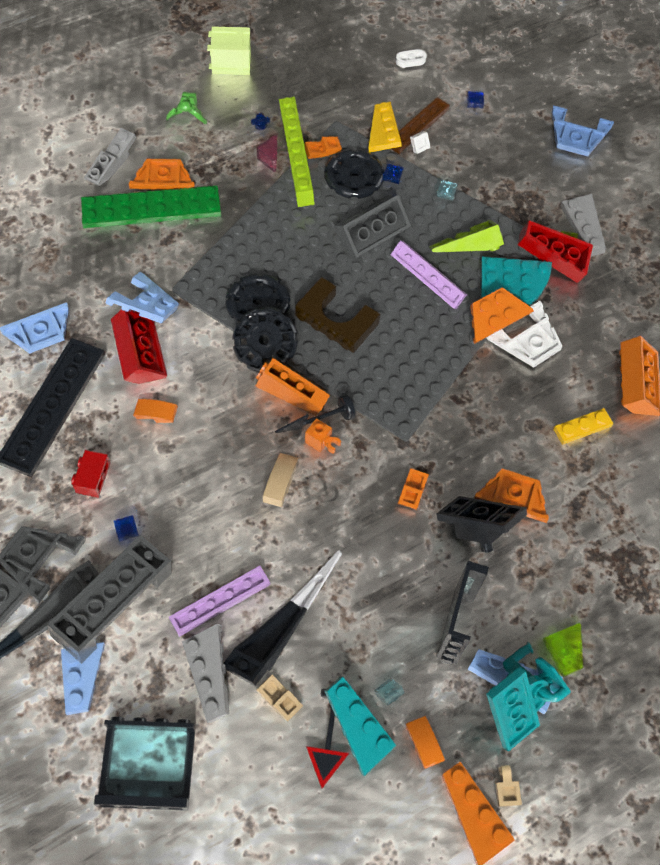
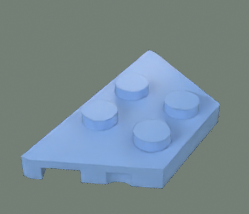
(39, 329)

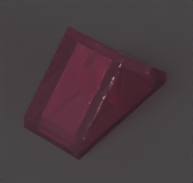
(268, 153)

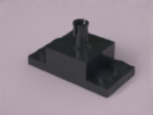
(481, 519)

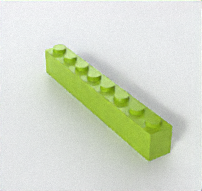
(296, 152)

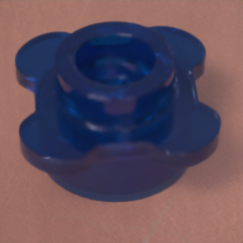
(260, 122)

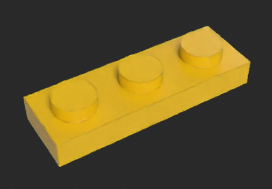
(583, 426)

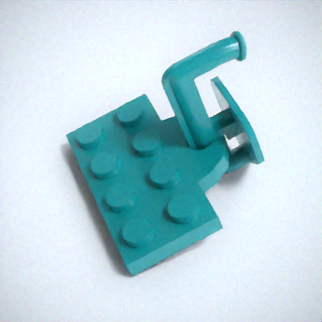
(521, 696)

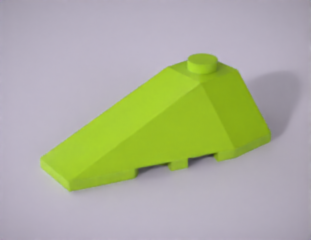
(480, 238)

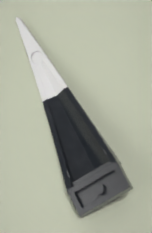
(264, 646)

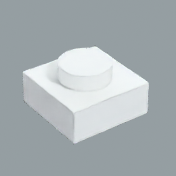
(420, 142)

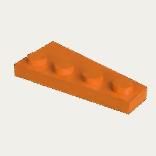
(480, 822)

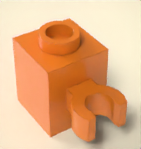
(320, 435)

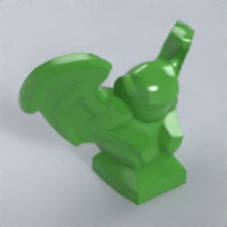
(187, 104)

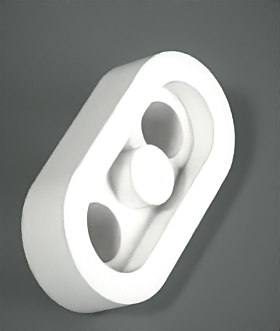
(411, 58)

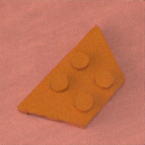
(162, 174)
(496, 312)
(516, 490)

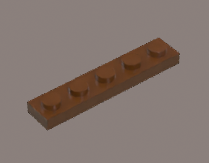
(421, 122)

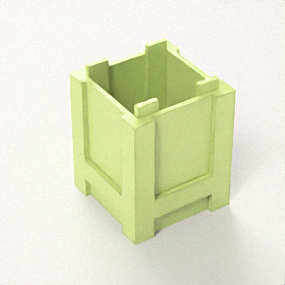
(230, 50)

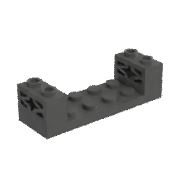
(108, 597)

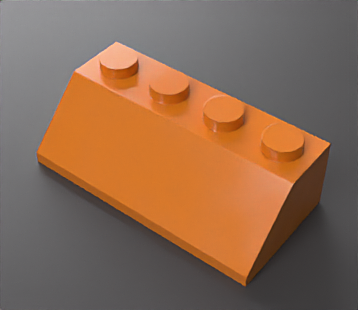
(640, 377)

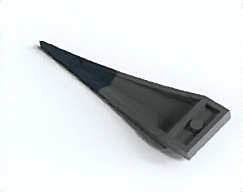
(56, 601)

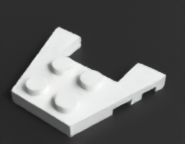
(533, 344)

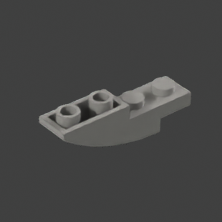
(112, 159)

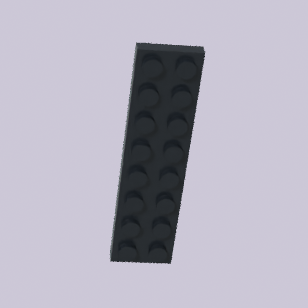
(50, 407)

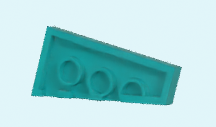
(364, 733)

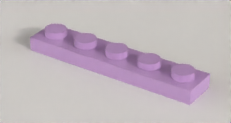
(428, 274)
(219, 601)

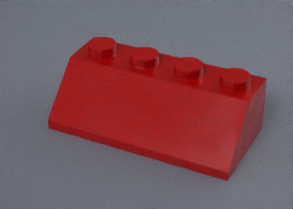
(138, 347)

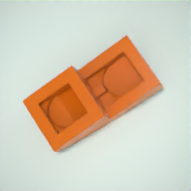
(324, 148)
(154, 409)
(413, 489)
(425, 742)

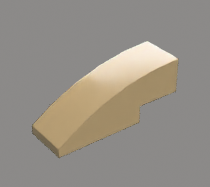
(280, 480)

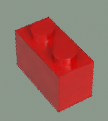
(91, 473)

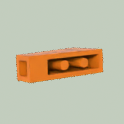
(291, 387)

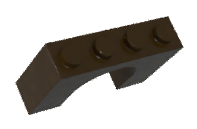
(347, 334)

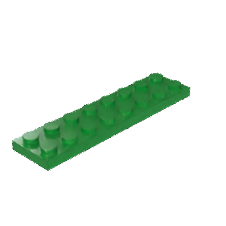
(150, 206)

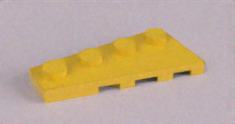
(384, 129)

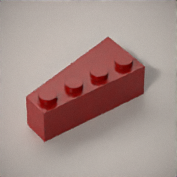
(565, 252)

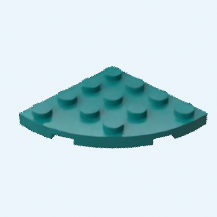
(520, 277)

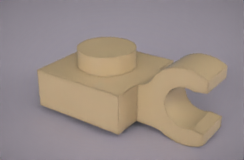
(507, 791)

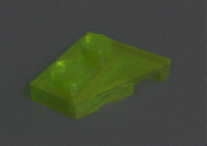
(566, 649)

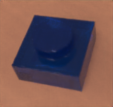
(475, 99)
(393, 173)
(126, 528)

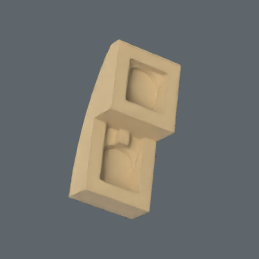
(279, 698)

